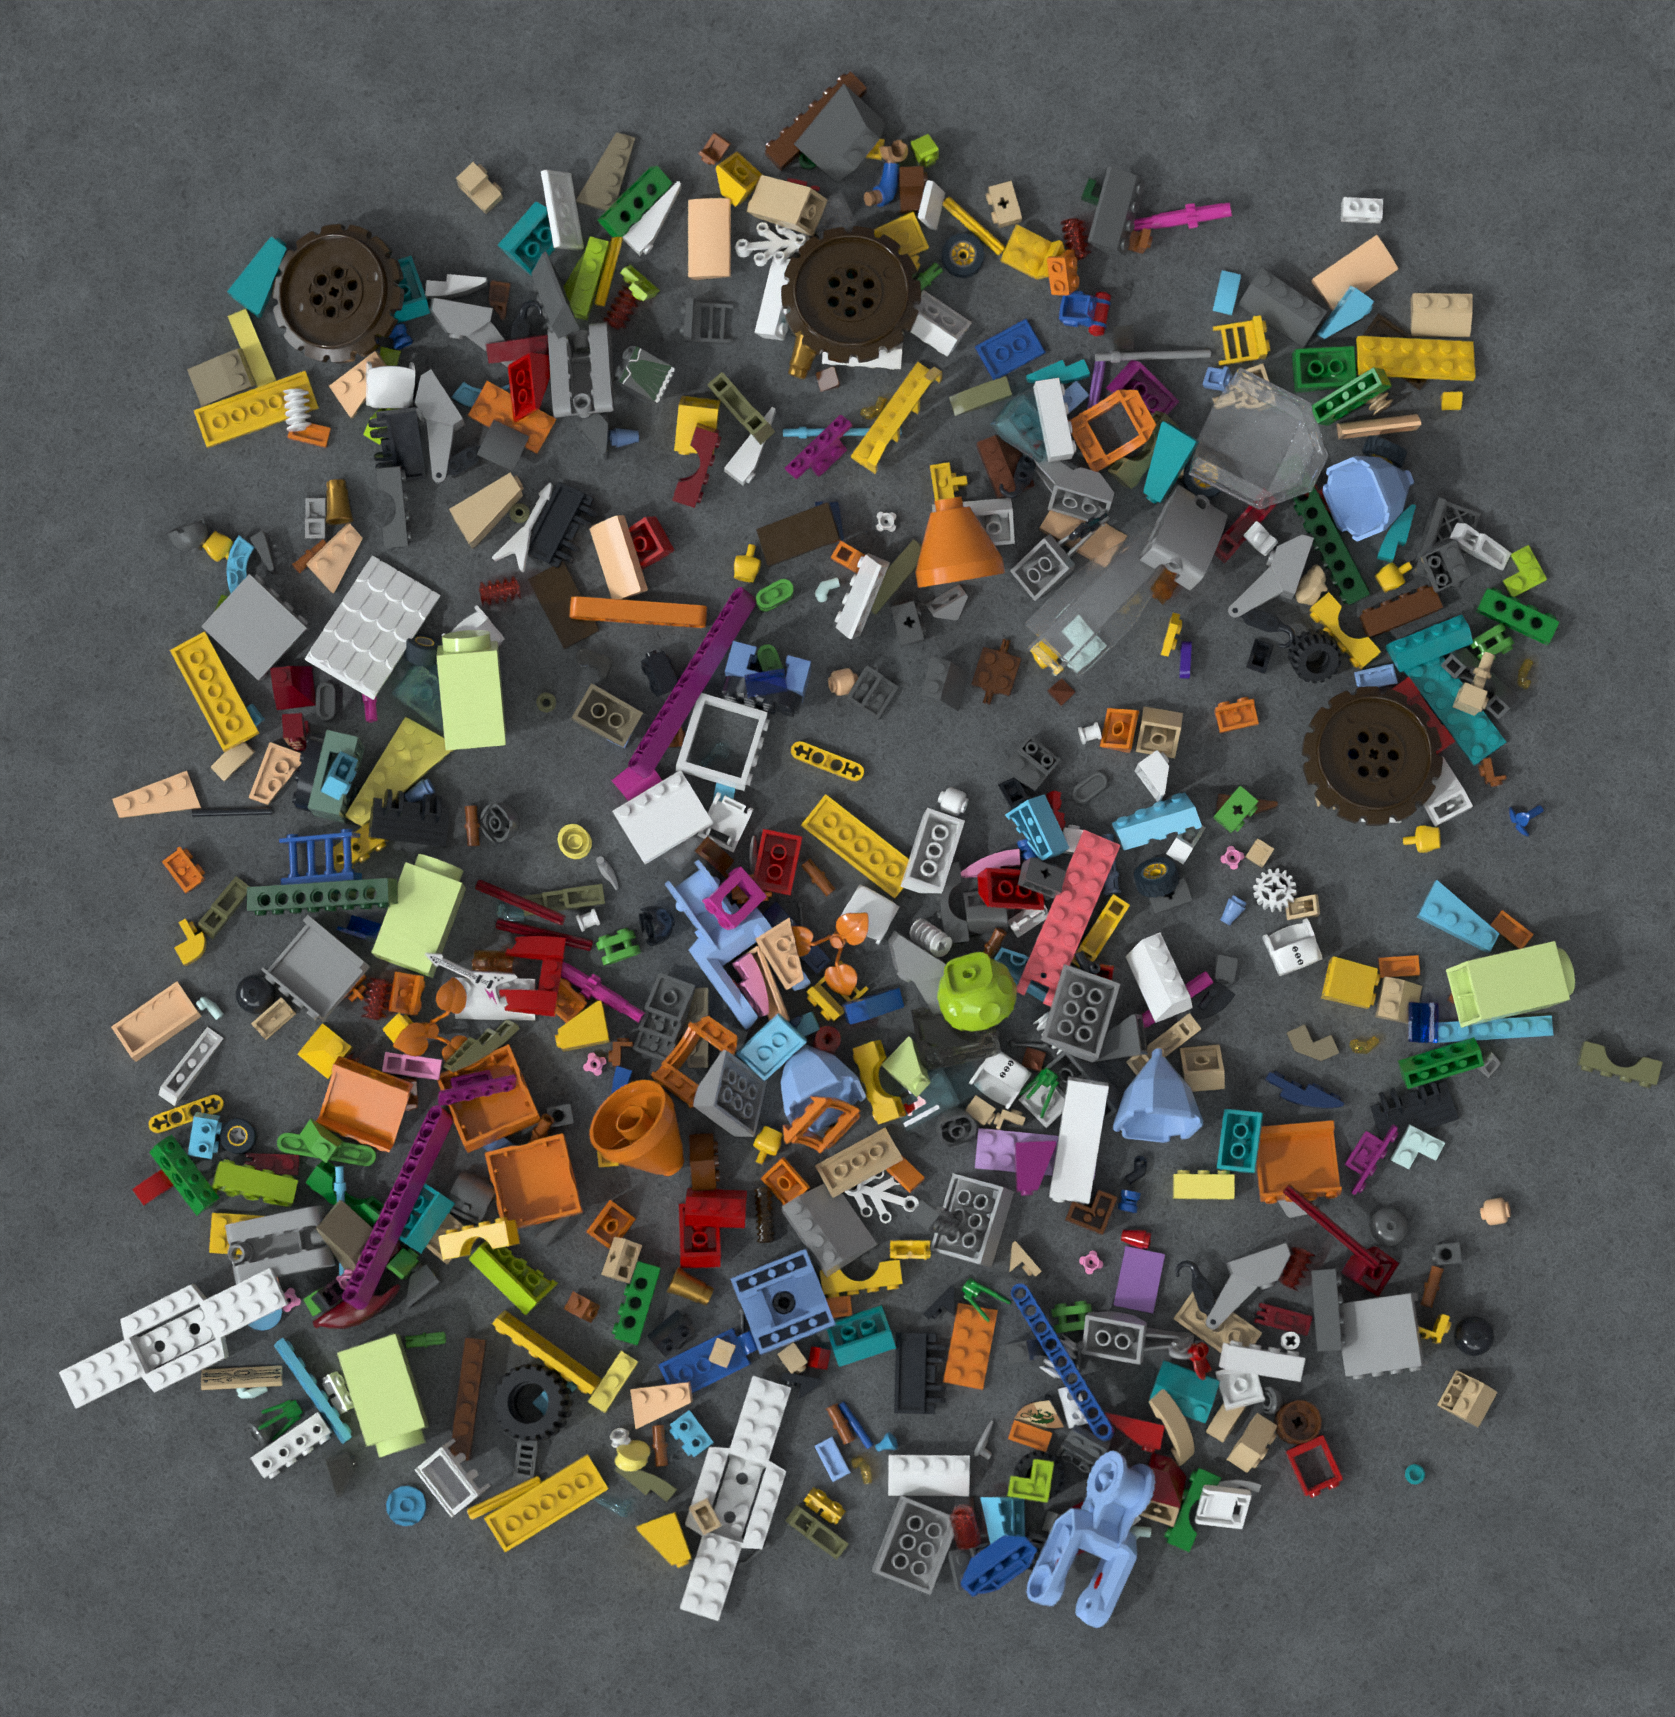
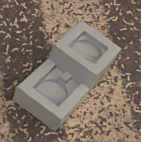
(315, 518)
(1236, 1483)

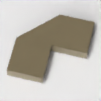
(1304, 1045)

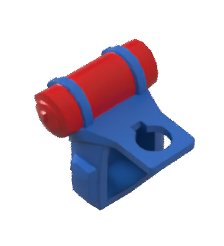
(1086, 311)

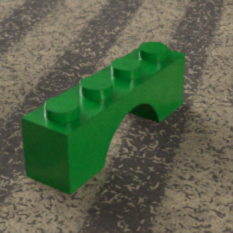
(323, 1181)
(1182, 1533)

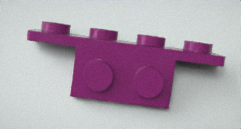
(822, 450)
(474, 1086)
(1366, 1155)

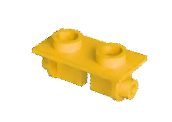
(909, 1249)
(832, 1510)

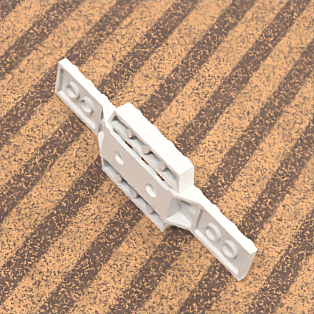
(137, 1355)
(750, 1455)

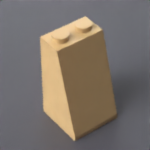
(787, 204)
(484, 509)

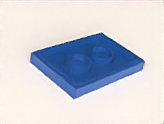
(1010, 349)

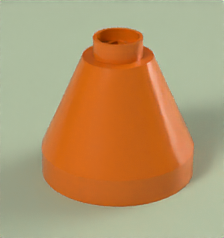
(956, 547)
(639, 1129)

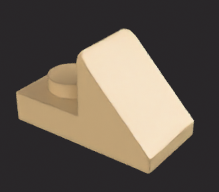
(1017, 1256)

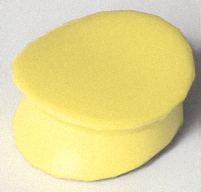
(574, 841)
(632, 1456)

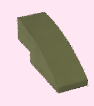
(981, 396)
(223, 908)
(645, 1482)
(816, 1532)

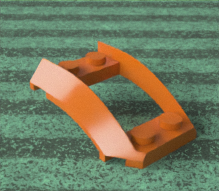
(1089, 443)
(668, 1073)
(799, 1132)

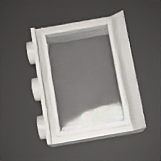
(449, 1480)

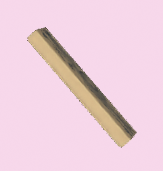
(241, 1377)

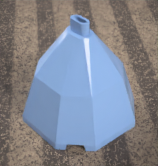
(1366, 494)
(817, 1074)
(1158, 1104)

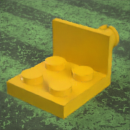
(1029, 252)

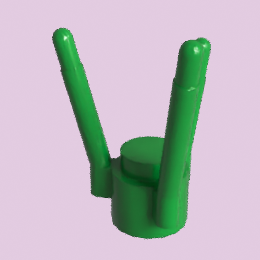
(1046, 1078)
(974, 1289)
(291, 1410)

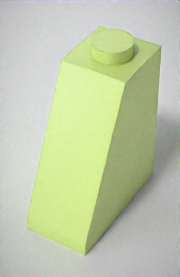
(907, 1068)

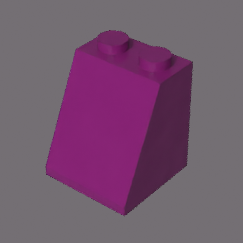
(1031, 1164)

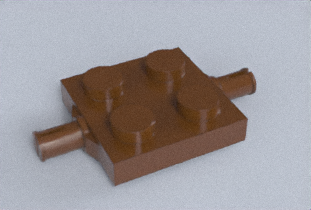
(996, 671)

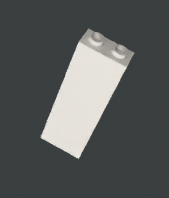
(1078, 1140)

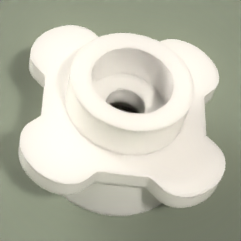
(886, 516)
(619, 1437)

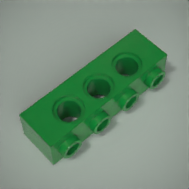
(611, 218)
(1351, 396)
(1487, 608)
(1440, 1063)
(184, 1175)
(633, 1334)

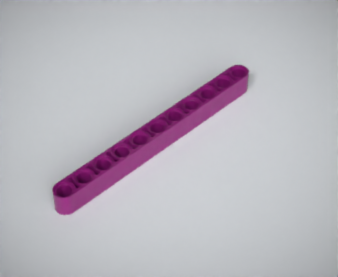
(692, 682)
(398, 1207)

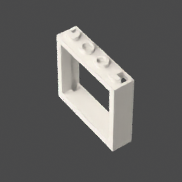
(712, 775)

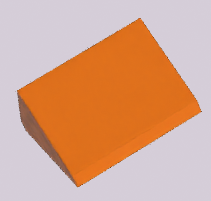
(1119, 729)
(785, 1181)
(610, 1223)

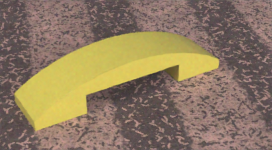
(252, 348)

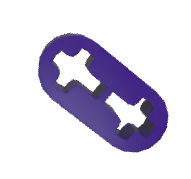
(1185, 659)

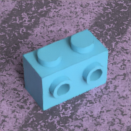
(339, 776)
(204, 1135)
(691, 1434)

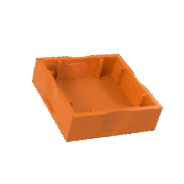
(492, 1116)
(534, 1181)

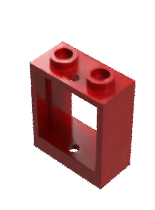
(1331, 1483)

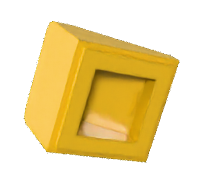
(1451, 400)

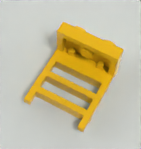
(1255, 340)
(830, 1008)
(1440, 1327)

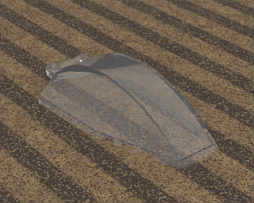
(1095, 607)

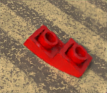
(1055, 804)
(152, 1187)

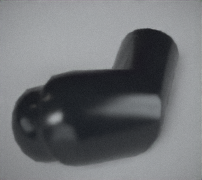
(1086, 965)
(1140, 1167)

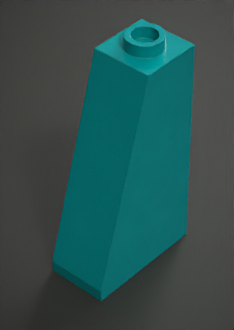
(256, 282)
(1168, 460)

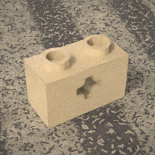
(1005, 193)
(621, 1260)

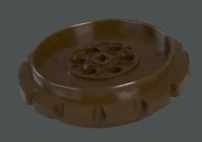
(873, 262)
(374, 300)
(1406, 736)

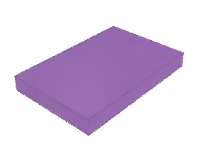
(1139, 1279)

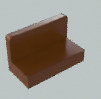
(714, 856)

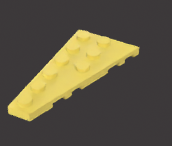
(402, 764)

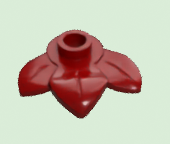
(1199, 1359)

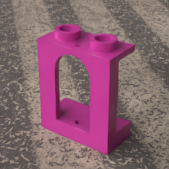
(714, 902)

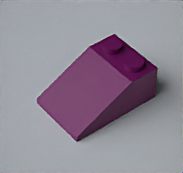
(1153, 392)

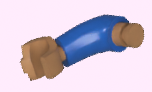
(887, 188)

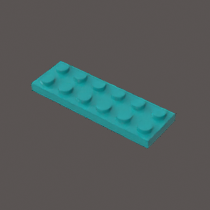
(1439, 689)

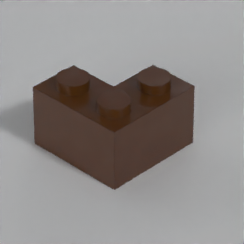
(912, 186)
(703, 1162)
(1093, 1218)

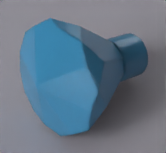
(888, 1443)

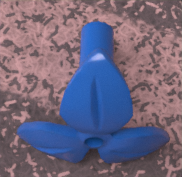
(1523, 818)

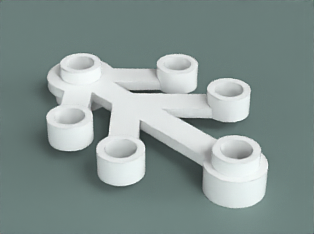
(744, 248)
(877, 1193)

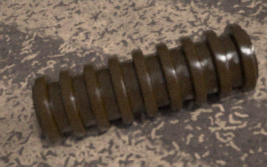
(764, 1215)

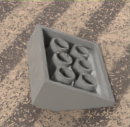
(1080, 1013)
(731, 1095)
(983, 1215)
(828, 1228)
(914, 1545)

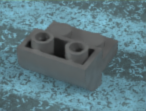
(1031, 764)
(982, 918)
(471, 1197)
(1082, 1449)
(959, 1561)

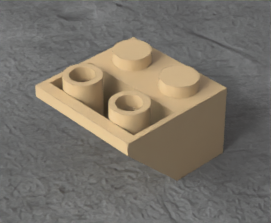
(1467, 1398)

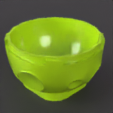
(976, 992)

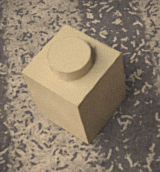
(981, 1111)
(793, 1359)

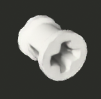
(1089, 733)
(587, 920)
(1296, 1340)

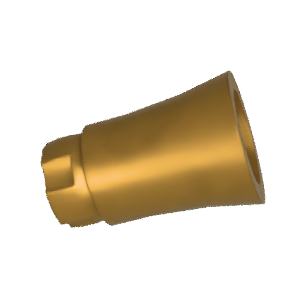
(800, 360)
(338, 503)
(690, 1287)

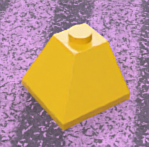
(737, 178)
(324, 1049)

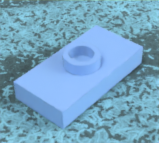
(1074, 396)
(1376, 676)
(832, 1459)

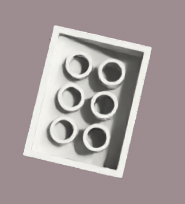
(862, 595)
(662, 817)

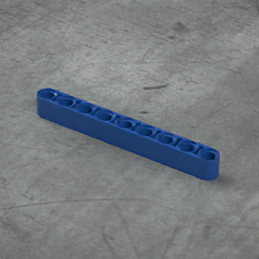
(1057, 1353)

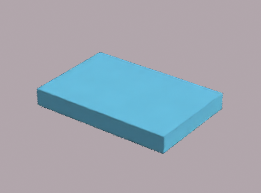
(771, 1047)

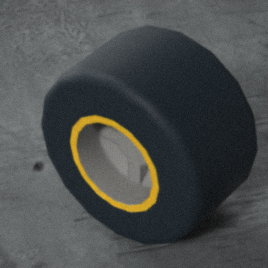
(422, 650)
(238, 1136)

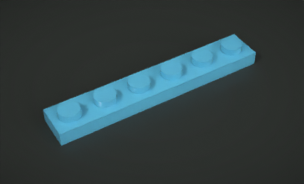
(1496, 1029)
(309, 1383)

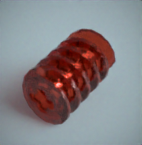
(1075, 238)
(621, 309)
(499, 590)
(376, 999)
(829, 1033)
(1295, 1268)
(965, 1527)

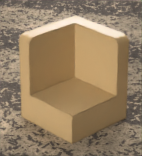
(1259, 853)
(722, 1353)

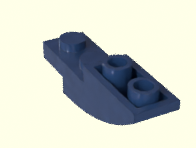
(816, 957)
(1310, 1097)

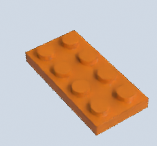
(496, 405)
(970, 1347)

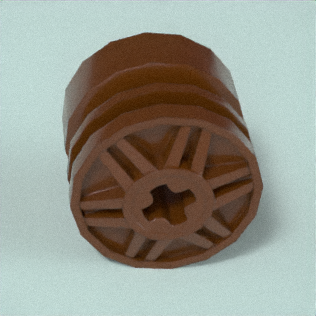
(1306, 1415)

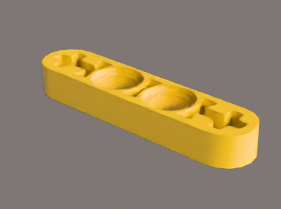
(828, 758)
(186, 1114)

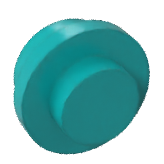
(1414, 1474)

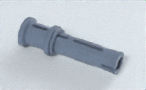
(1111, 882)

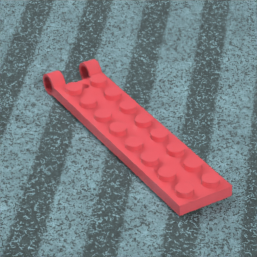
(1069, 913)

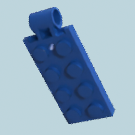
(696, 1368)

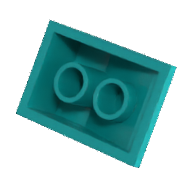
(415, 301)

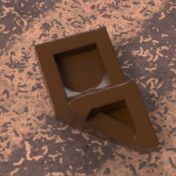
(499, 297)

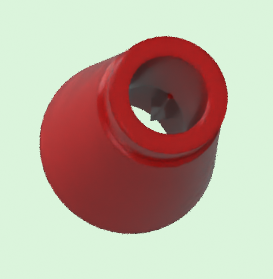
(1137, 1238)

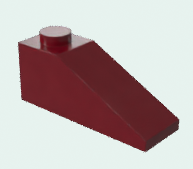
(516, 348)

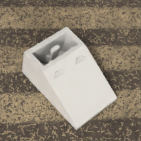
(1448, 797)

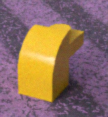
(195, 945)

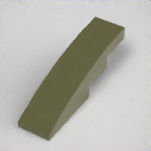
(897, 574)
(568, 898)
(474, 1050)

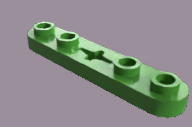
(347, 1152)

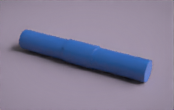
(855, 1425)

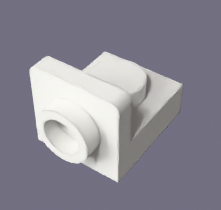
(1260, 538)

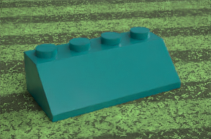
(1430, 643)

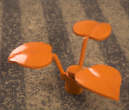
(850, 929)
(413, 1037)

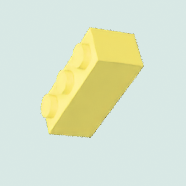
(1203, 1185)
(613, 1381)

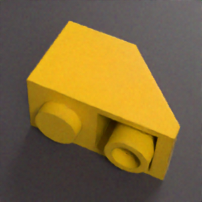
(396, 1025)

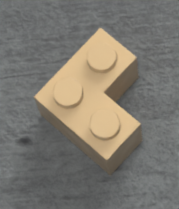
(478, 188)
(1252, 1444)

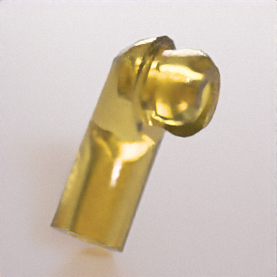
(874, 411)
(1522, 681)
(1363, 1047)
(864, 1467)

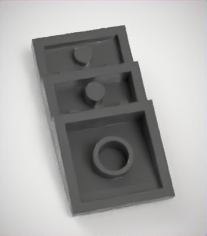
(664, 1017)

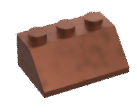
(1000, 463)

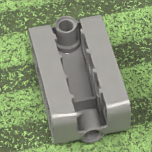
(582, 371)
(1185, 536)
(279, 1242)

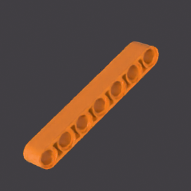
(638, 612)

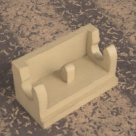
(273, 1018)

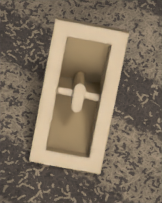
(1303, 907)
(1161, 1513)
(705, 1516)

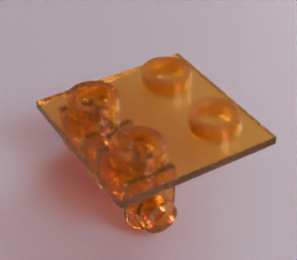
(1164, 586)
(492, 961)

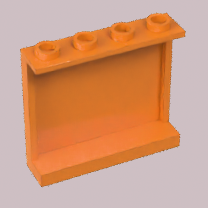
(364, 1104)
(1298, 1157)

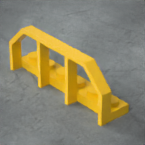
(894, 414)

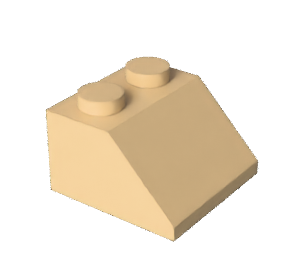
(1159, 731)
(1395, 999)
(1202, 1067)

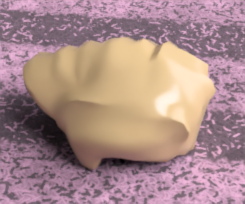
(1311, 586)

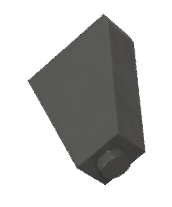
(1125, 1040)
(1024, 1351)

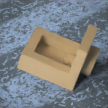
(1013, 1116)

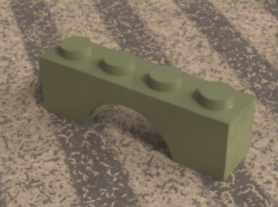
(741, 408)
(1130, 470)
(1594, 1057)

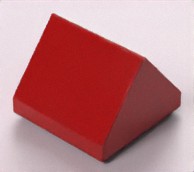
(819, 1358)

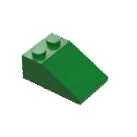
(1323, 368)

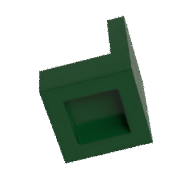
(1091, 192)

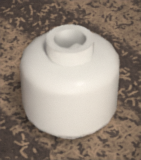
(953, 801)

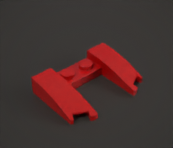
(1409, 689)
(544, 999)

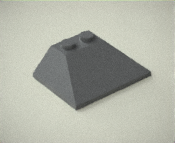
(841, 134)

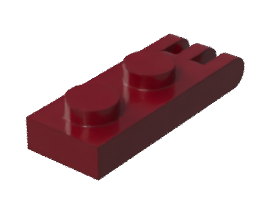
(278, 1163)
(1284, 1319)

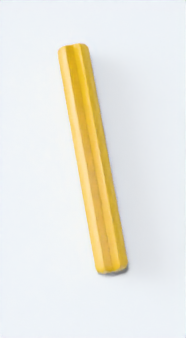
(973, 226)
(608, 271)
(502, 1498)

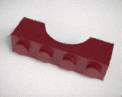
(688, 488)
(1234, 535)
(295, 730)

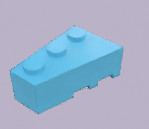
(1040, 827)
(1003, 1516)

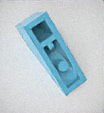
(1348, 310)

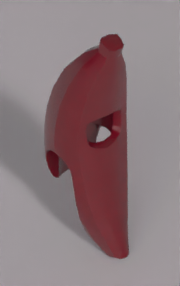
(346, 1316)

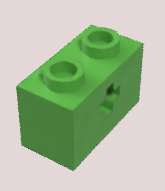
(1241, 799)

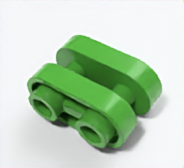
(774, 595)
(1503, 645)
(768, 658)
(624, 936)
(1062, 1311)

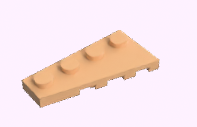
(163, 796)

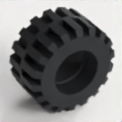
(1324, 665)
(1026, 1463)

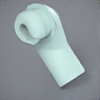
(824, 587)
(212, 1007)
(250, 1393)
(1140, 1531)

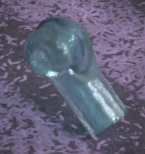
(508, 915)

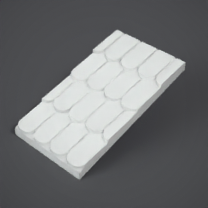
(372, 627)

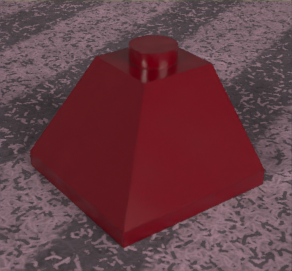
(293, 687)
(1371, 1279)
(1168, 1480)

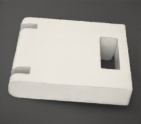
(728, 819)
(1217, 1506)

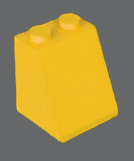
(690, 412)
(1350, 983)
(584, 1030)
(667, 1538)

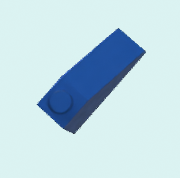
(872, 1006)

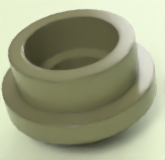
(519, 519)
(541, 698)

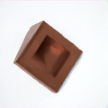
(1061, 692)
(1033, 1059)

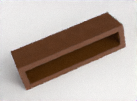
(1400, 612)

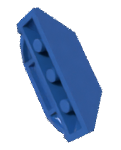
(998, 1564)

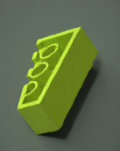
(585, 277)
(254, 1184)
(512, 1276)

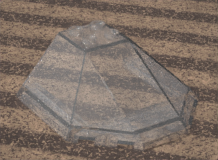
(1259, 443)

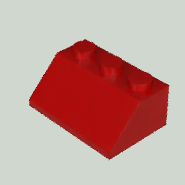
(1000, 890)
(716, 1208)

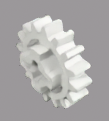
(1282, 891)

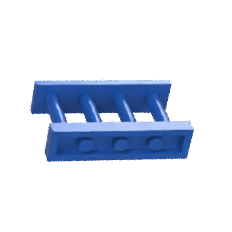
(330, 874)

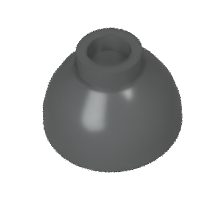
(1273, 1400)
(259, 1437)

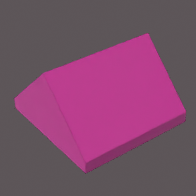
(632, 784)

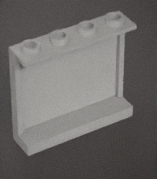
(255, 626)
(316, 970)
(1381, 1336)

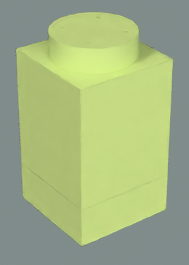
(471, 690)
(424, 914)
(1511, 983)
(384, 1395)

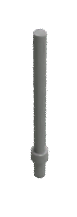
(1116, 356)

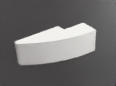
(454, 286)
(1480, 546)

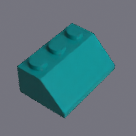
(529, 238)
(1239, 1141)
(425, 1218)
(861, 1336)
(1187, 1390)

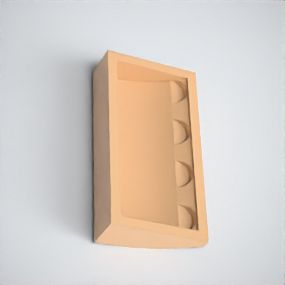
(709, 238)
(1359, 269)
(1378, 426)
(1062, 525)
(618, 558)
(775, 1000)
(156, 1021)

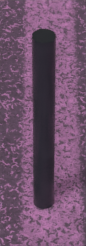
(232, 811)

